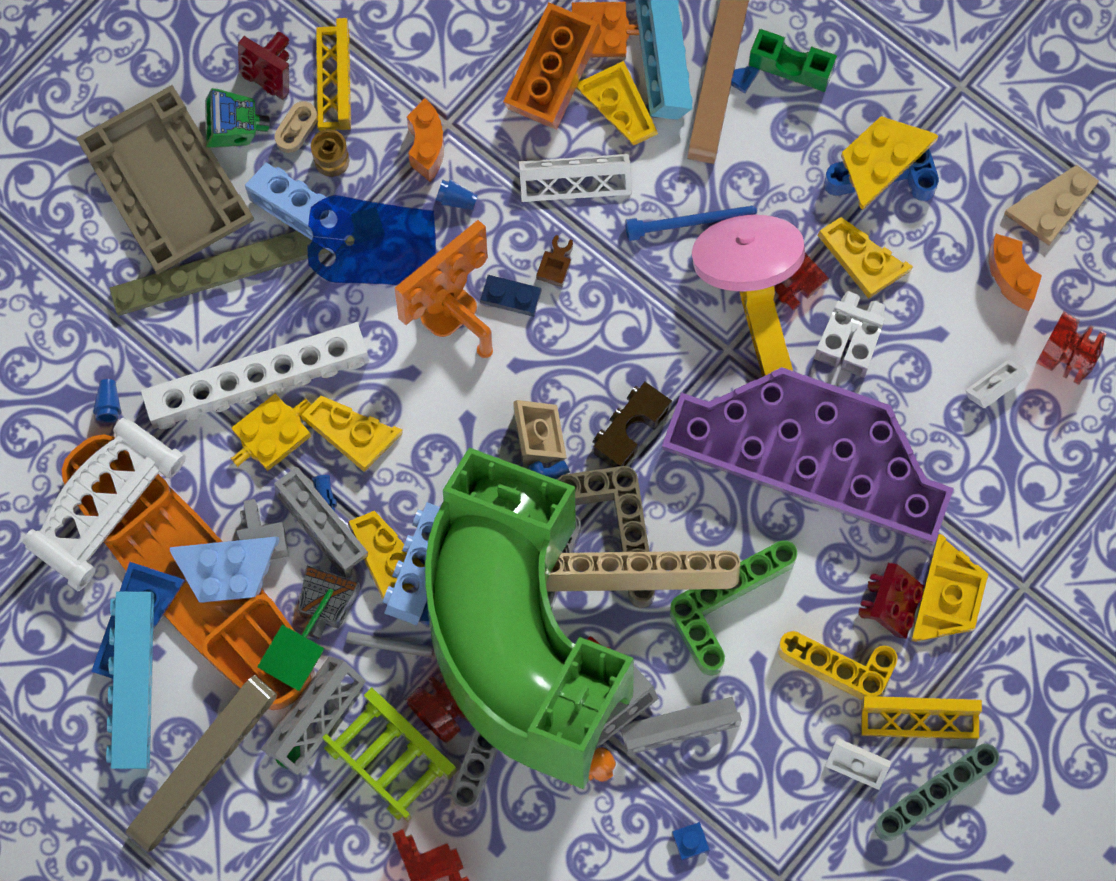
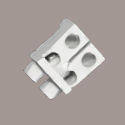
(854, 325)

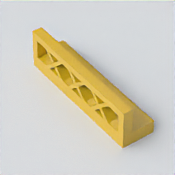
(342, 74)
(920, 706)

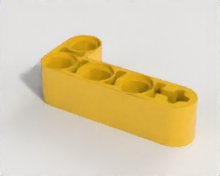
(765, 330)
(835, 660)

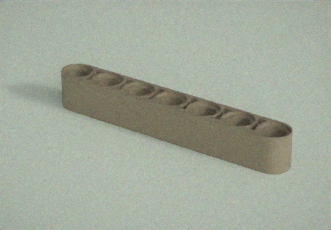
(201, 763)

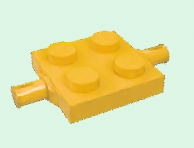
(271, 432)

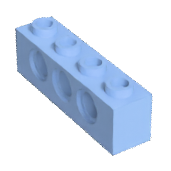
(265, 191)
(400, 603)

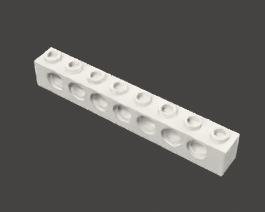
(240, 371)

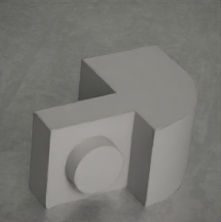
(251, 519)

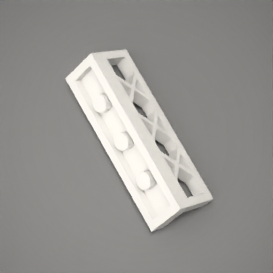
(575, 167)

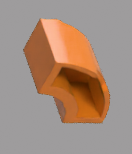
(428, 146)
(1011, 271)

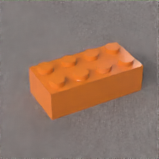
(552, 66)

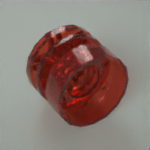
(1072, 348)
(437, 709)

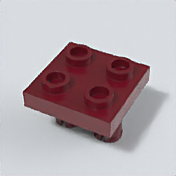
(266, 64)
(895, 600)

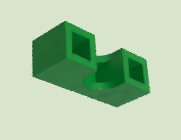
(775, 57)

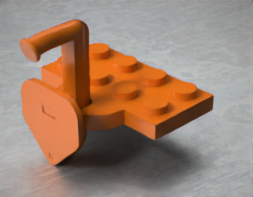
(438, 293)

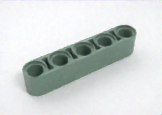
(947, 782)

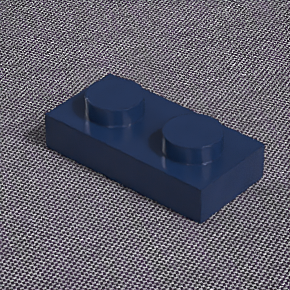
(511, 295)

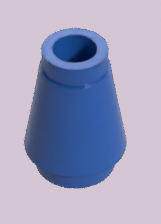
(455, 195)
(107, 402)

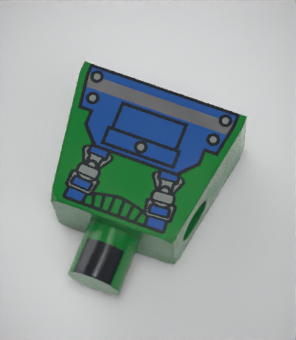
(231, 119)

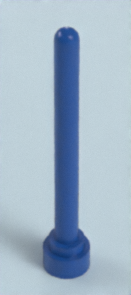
(638, 228)

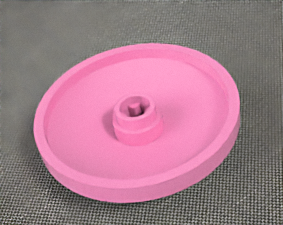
(748, 252)

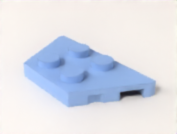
(226, 568)

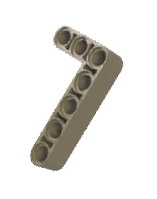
(621, 497)

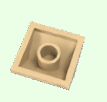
(539, 432)

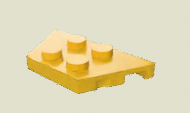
(883, 155)
(950, 594)

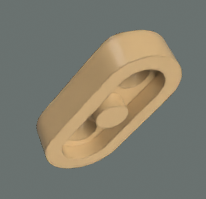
(294, 128)

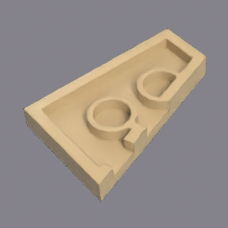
(1054, 204)

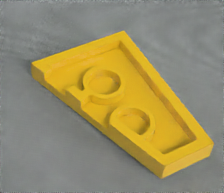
(619, 102)
(863, 260)
(351, 433)
(383, 549)

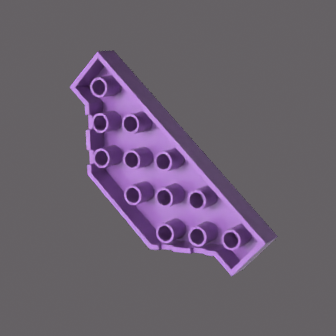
(816, 447)

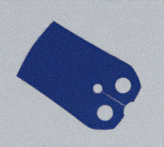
(386, 245)

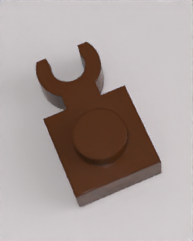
(555, 265)

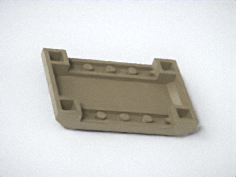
(164, 179)

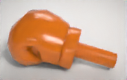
(602, 765)

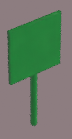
(293, 655)

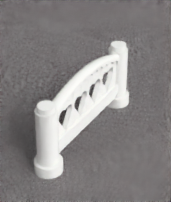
(71, 555)

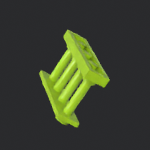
(396, 727)

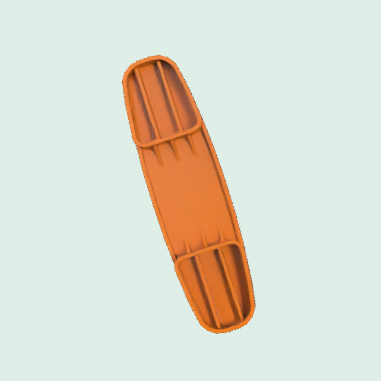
(224, 632)

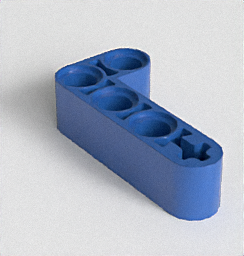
(915, 173)

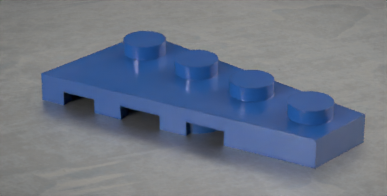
(139, 579)

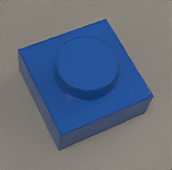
(690, 841)

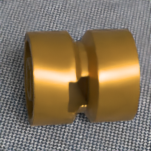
(330, 153)

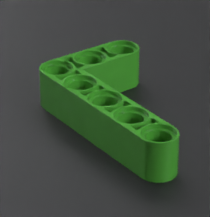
(700, 608)

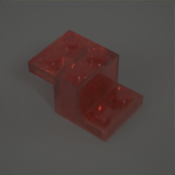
(433, 865)

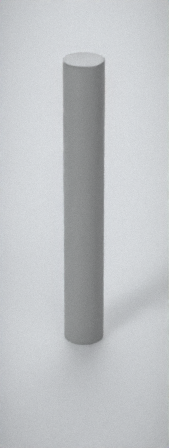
(390, 644)

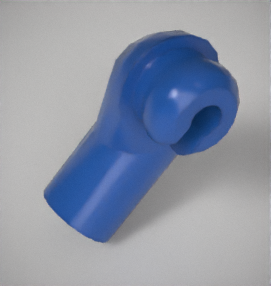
(554, 471)

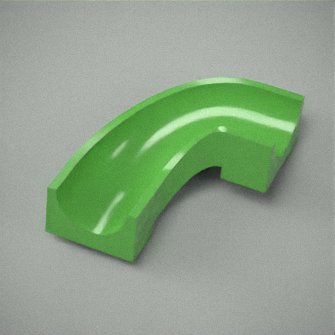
(495, 626)

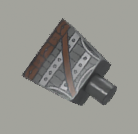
(314, 588)

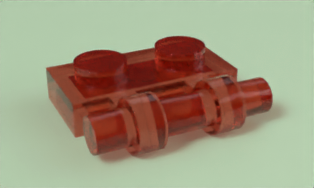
(806, 279)

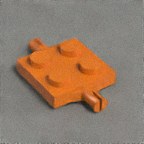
(613, 25)

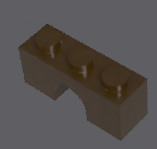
(644, 406)

